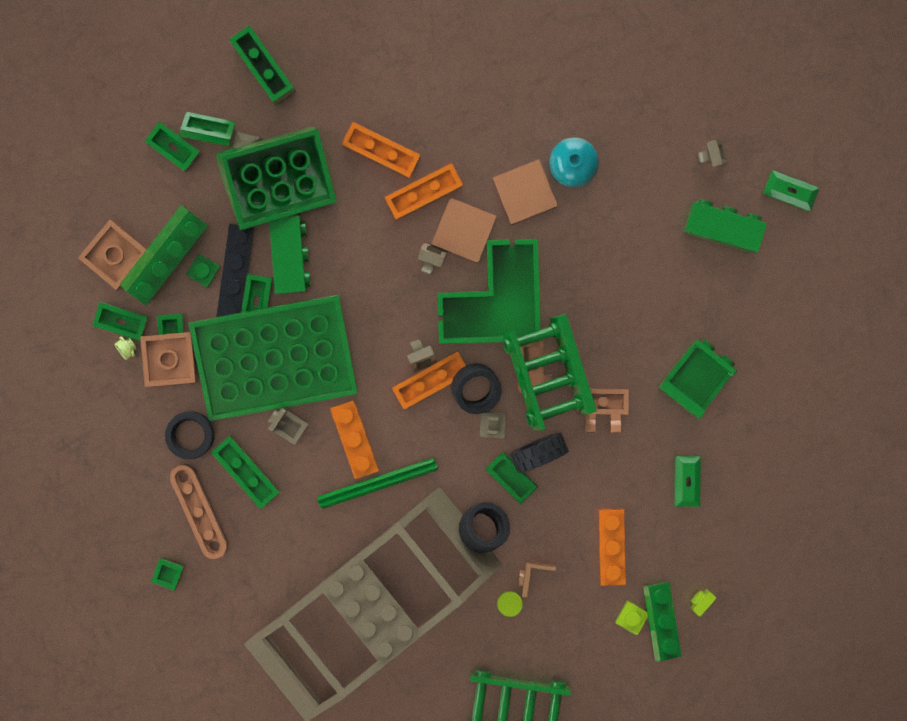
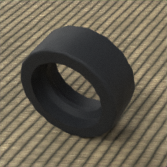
(487, 402)
(189, 454)
(496, 515)

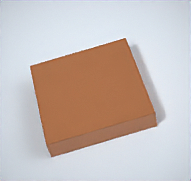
(525, 192)
(464, 230)
(112, 254)
(168, 359)

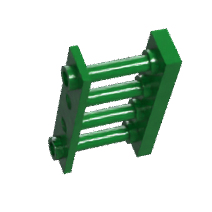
(573, 377)
(484, 677)

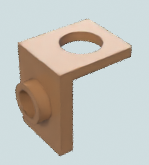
(524, 576)

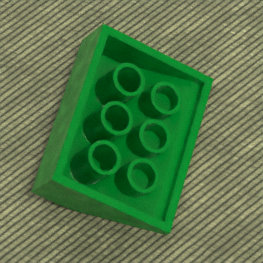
(276, 177)

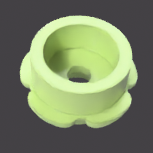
(126, 347)

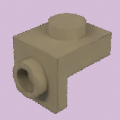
(287, 425)

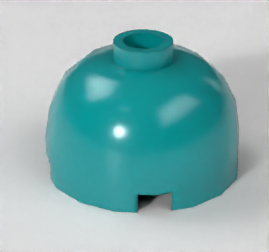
(573, 162)

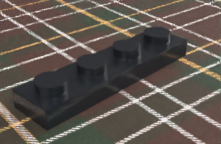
(235, 269)

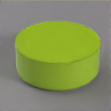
(510, 603)

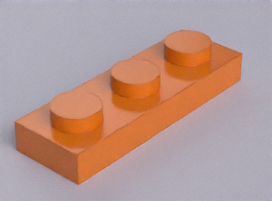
(381, 150)
(423, 191)
(428, 380)
(354, 439)
(612, 547)

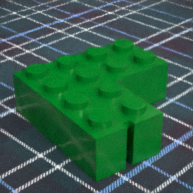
(508, 304)

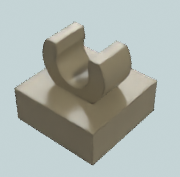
(715, 154)
(431, 256)
(421, 356)
(492, 425)

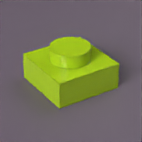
(702, 601)
(632, 617)

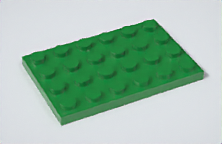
(273, 357)

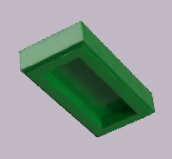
(515, 483)

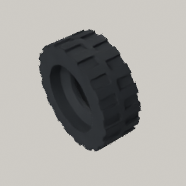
(539, 452)

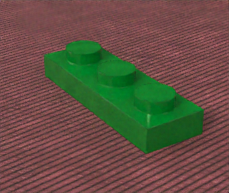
(245, 472)
(662, 621)

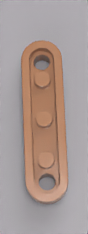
(198, 511)

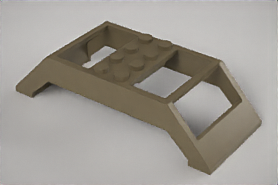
(368, 609)

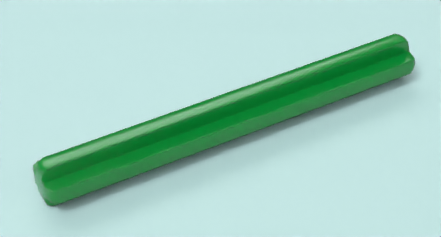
(377, 483)

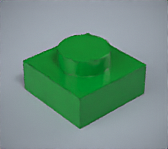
(203, 270)
(167, 574)

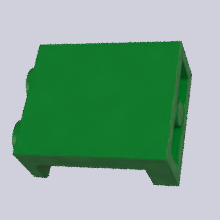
(698, 377)

